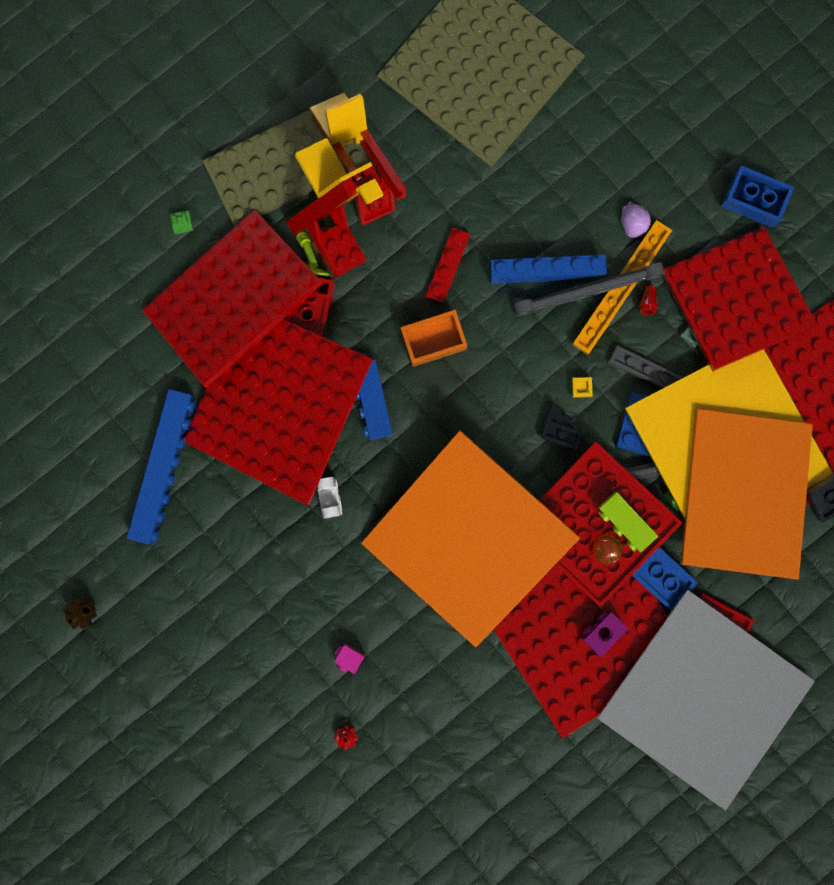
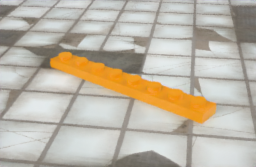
(615, 298)

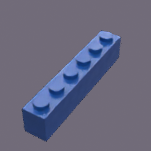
(547, 269)

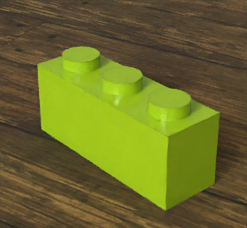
(627, 522)

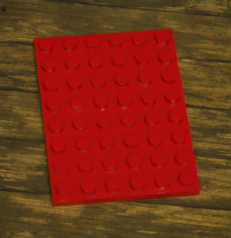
(231, 298)

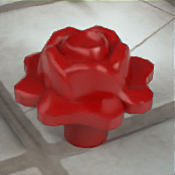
(346, 737)

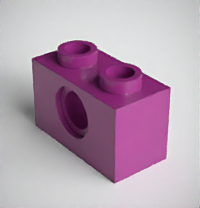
(615, 631)

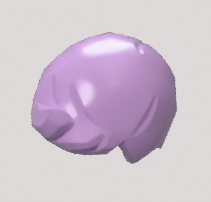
(635, 220)

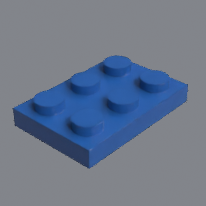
(628, 436)
(664, 578)

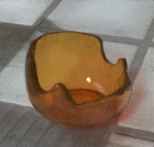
(607, 548)

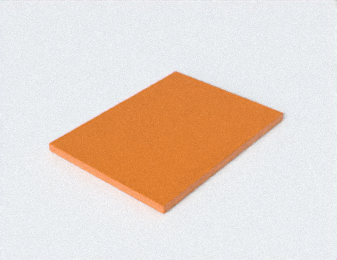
(746, 494)

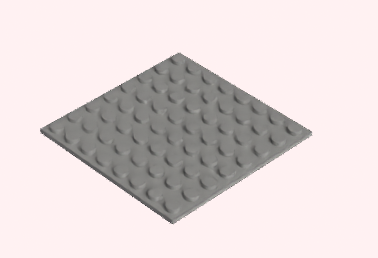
(706, 699)

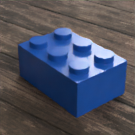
(757, 196)

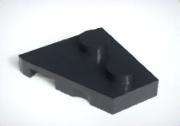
(561, 430)

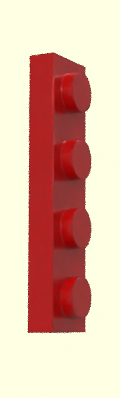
(448, 266)

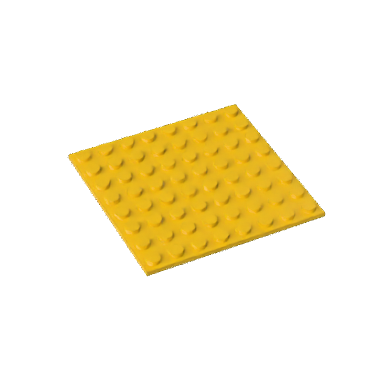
(742, 388)

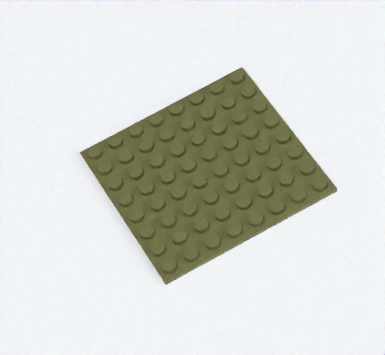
(481, 71)

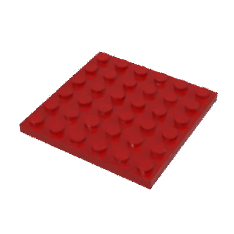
(739, 299)
(576, 503)

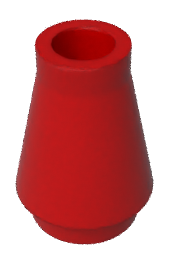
(648, 303)

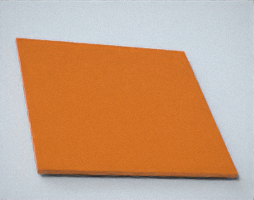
(469, 539)

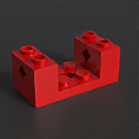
(319, 304)

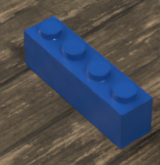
(374, 406)

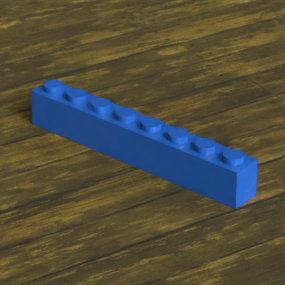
(161, 467)

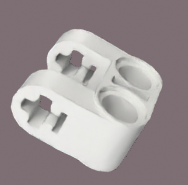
(329, 497)

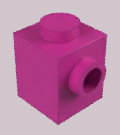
(348, 658)

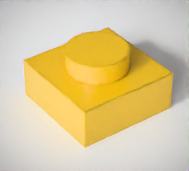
(582, 387)

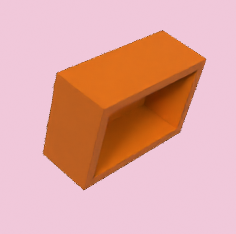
(433, 338)

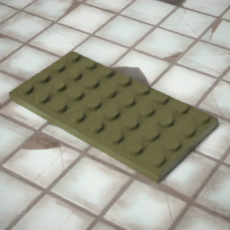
(264, 169)

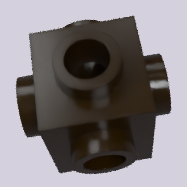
(80, 613)

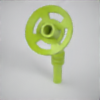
(304, 242)

